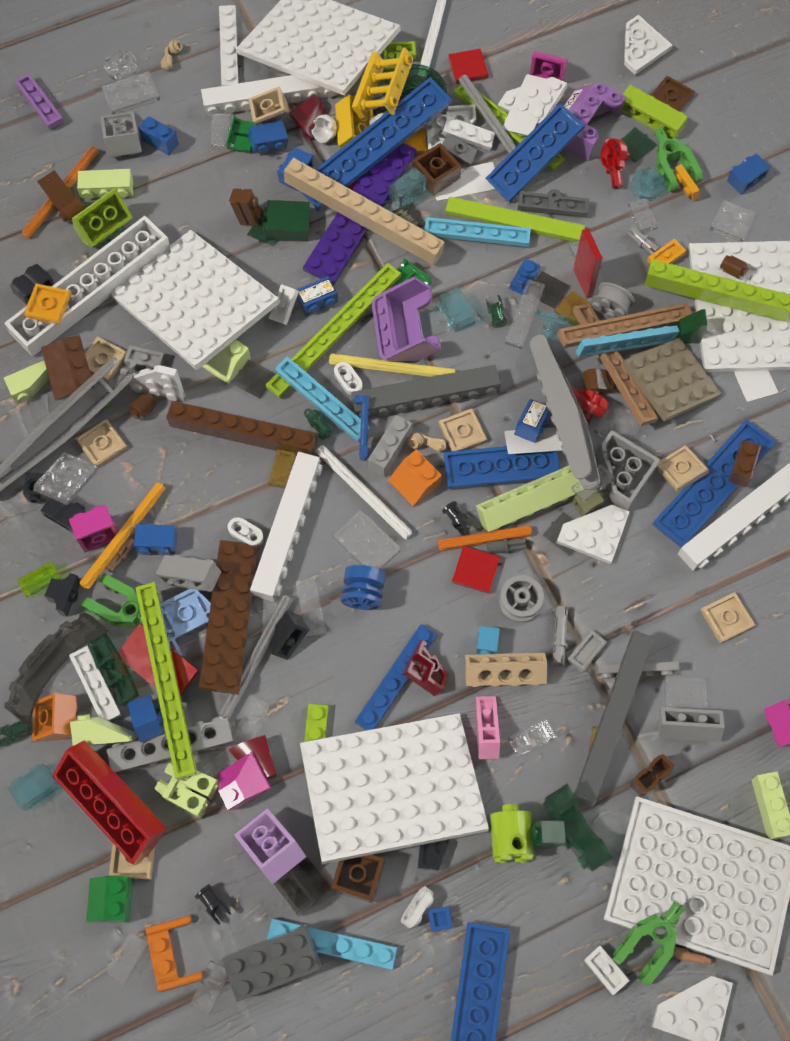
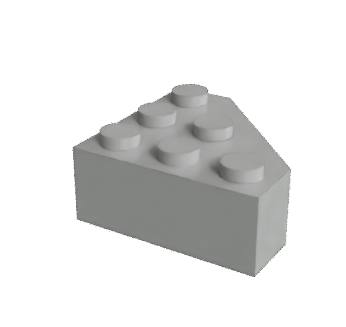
(628, 465)

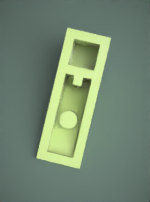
(27, 382)
(98, 731)

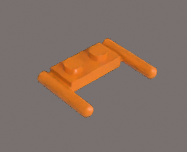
(163, 955)

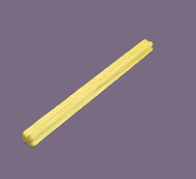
(390, 366)

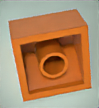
(415, 478)
(53, 717)

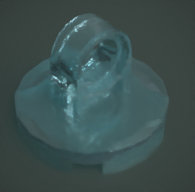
(647, 184)
(550, 323)

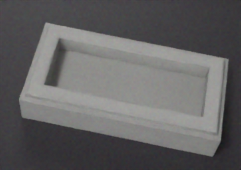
(586, 651)

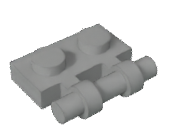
(141, 358)

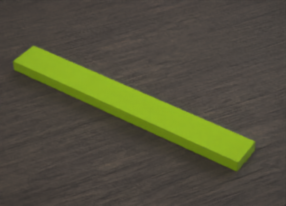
(501, 116)
(508, 217)

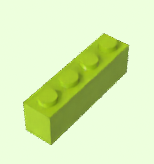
(653, 112)

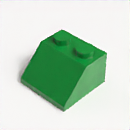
(109, 899)

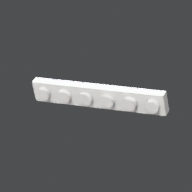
(228, 45)

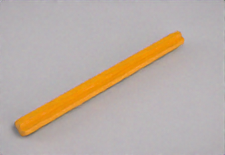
(121, 537)

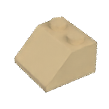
(268, 105)

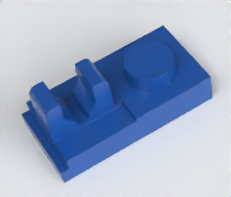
(527, 271)

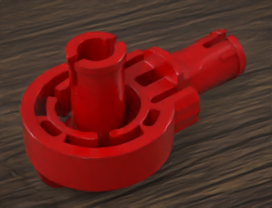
(614, 160)
(591, 403)

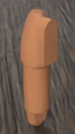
(685, 955)

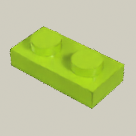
(316, 722)

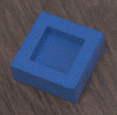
(440, 919)

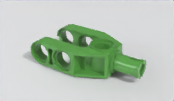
(673, 150)
(121, 618)
(667, 941)

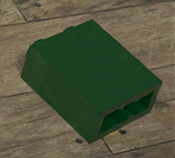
(287, 220)

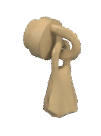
(173, 48)
(417, 439)

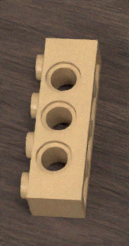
(496, 663)

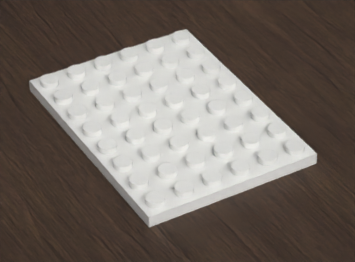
(318, 41)
(194, 299)
(739, 338)
(392, 788)
(722, 875)

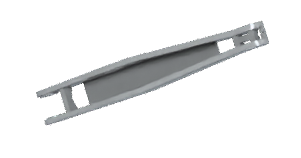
(566, 414)
(61, 424)

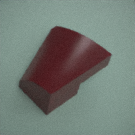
(307, 113)
(426, 670)
(261, 751)

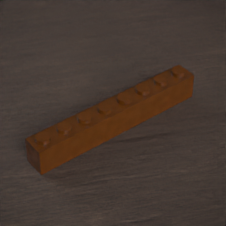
(240, 429)

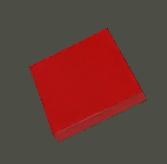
(468, 63)
(475, 569)

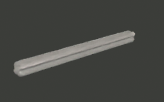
(487, 113)
(256, 656)

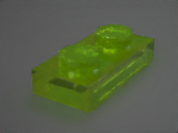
(38, 579)

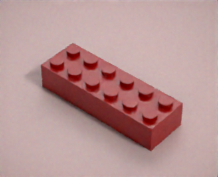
(108, 802)

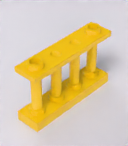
(374, 74)

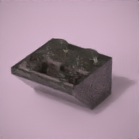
(302, 886)

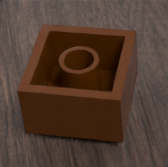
(438, 168)
(358, 877)

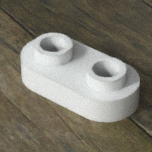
(349, 379)
(246, 533)
(413, 913)

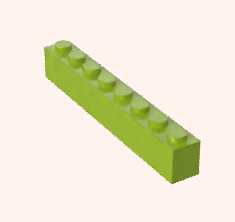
(718, 290)

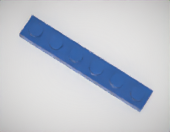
(392, 682)

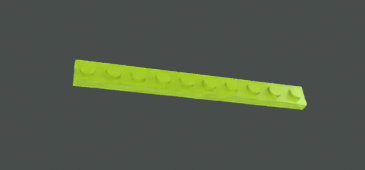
(337, 326)
(166, 681)

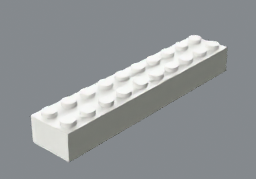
(93, 282)

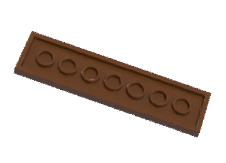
(228, 618)

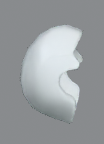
(324, 129)

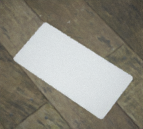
(524, 121)
(471, 182)
(756, 384)
(548, 442)

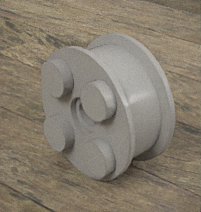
(612, 300)
(521, 609)

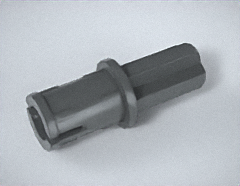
(506, 545)

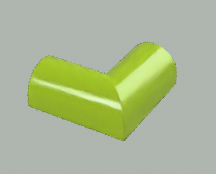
(394, 50)

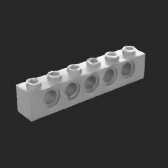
(141, 761)

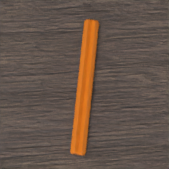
(483, 538)

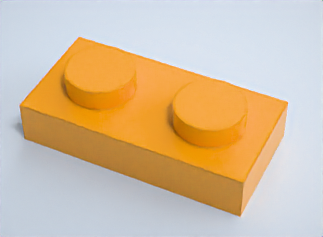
(689, 187)
(669, 253)

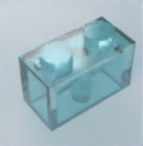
(407, 187)
(457, 309)
(33, 786)

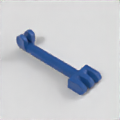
(364, 401)

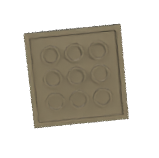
(671, 379)

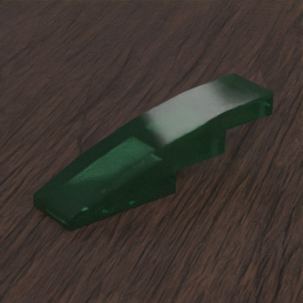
(114, 669)

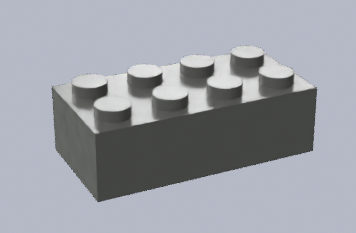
(271, 962)

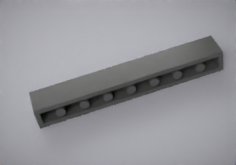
(429, 391)

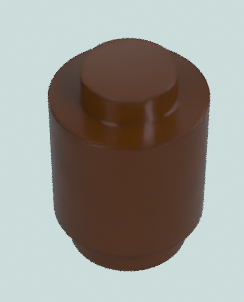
(734, 266)
(142, 406)

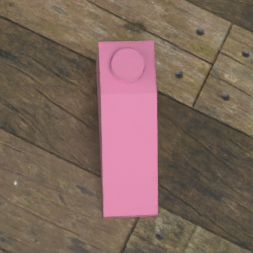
(487, 728)

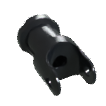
(458, 519)
(211, 902)

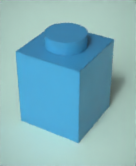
(487, 640)

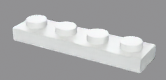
(95, 685)

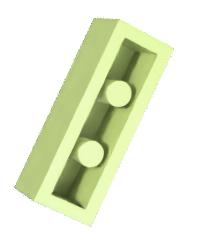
(100, 182)
(772, 805)

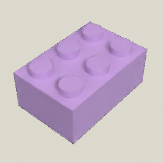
(270, 846)

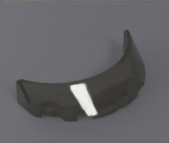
(46, 660)

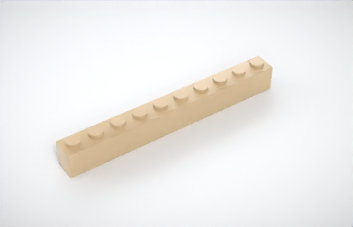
(363, 211)

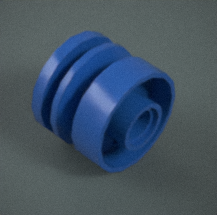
(363, 587)

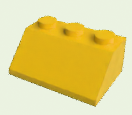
(348, 122)

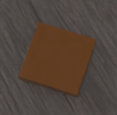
(673, 93)

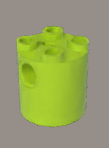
(511, 835)

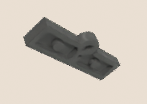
(553, 203)

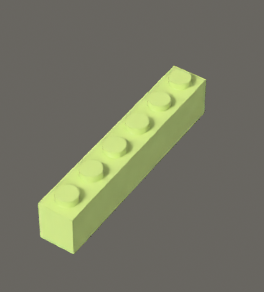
(526, 499)

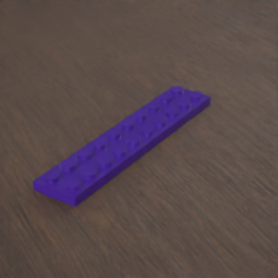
(344, 234)

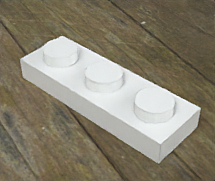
(468, 133)

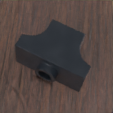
(63, 593)

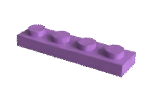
(39, 101)

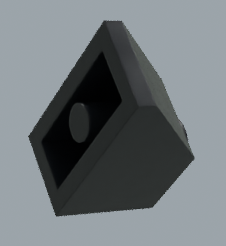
(288, 634)

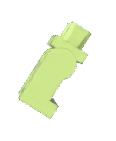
(180, 791)

